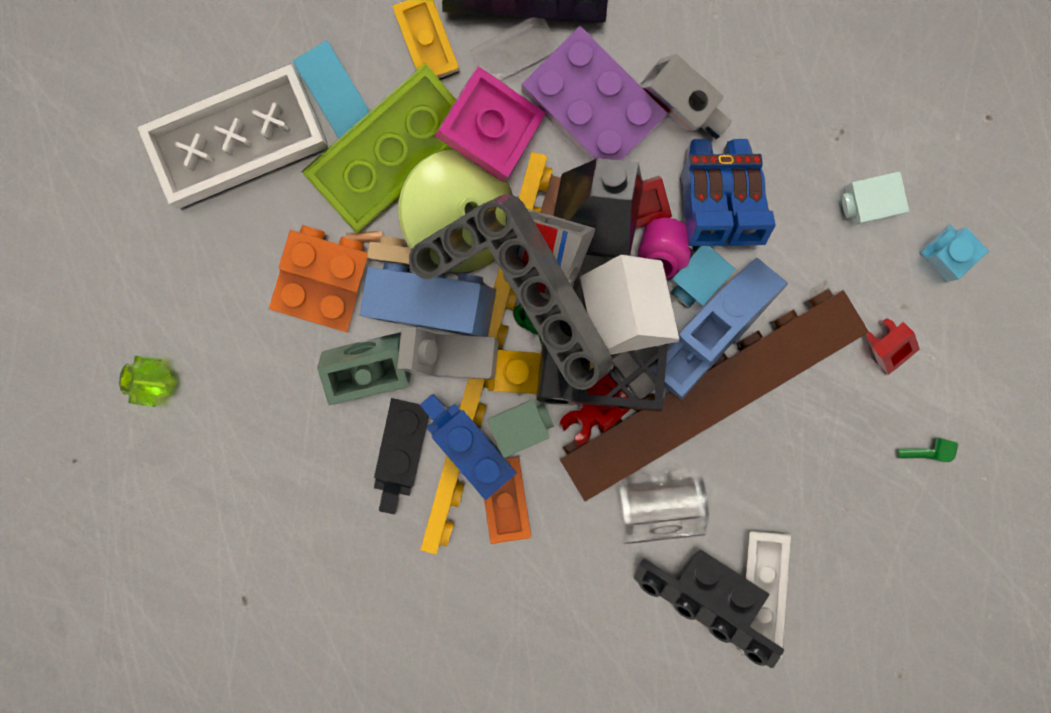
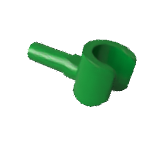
(943, 451)

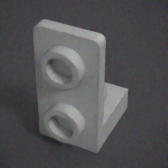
(447, 354)

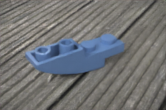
(720, 326)

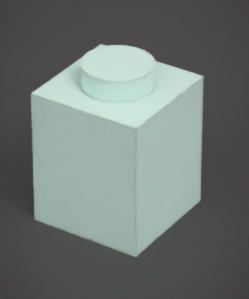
(875, 199)

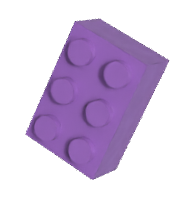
(593, 99)

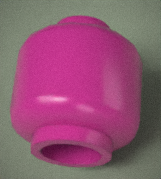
(666, 241)

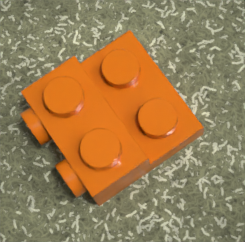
(320, 278)

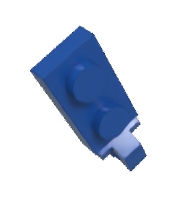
(467, 447)

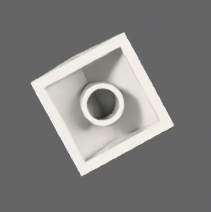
(630, 304)

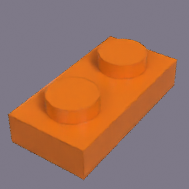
(508, 509)

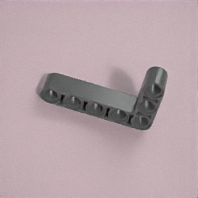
(524, 280)

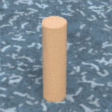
(365, 236)

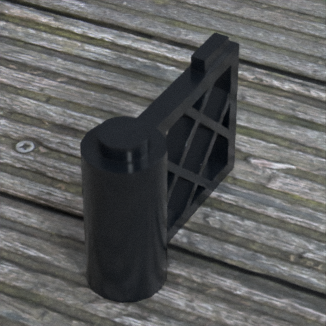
(555, 390)

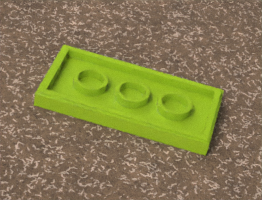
(374, 157)

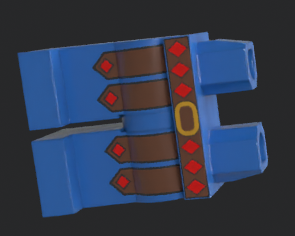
(725, 195)

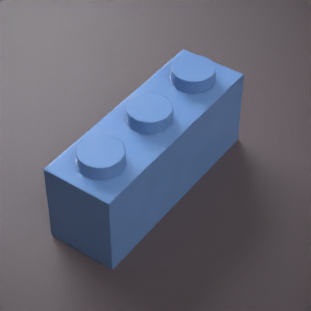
(433, 303)

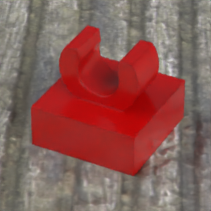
(894, 347)

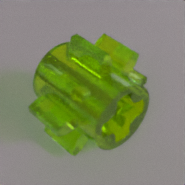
(144, 381)

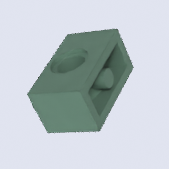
(362, 369)
(520, 427)

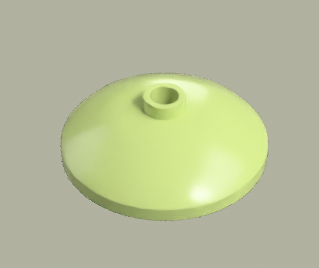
(437, 196)

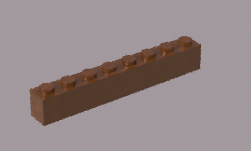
(724, 389)

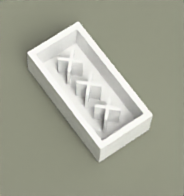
(232, 137)

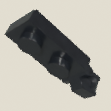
(400, 452)

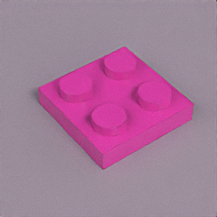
(490, 124)

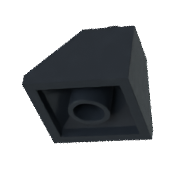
(603, 197)

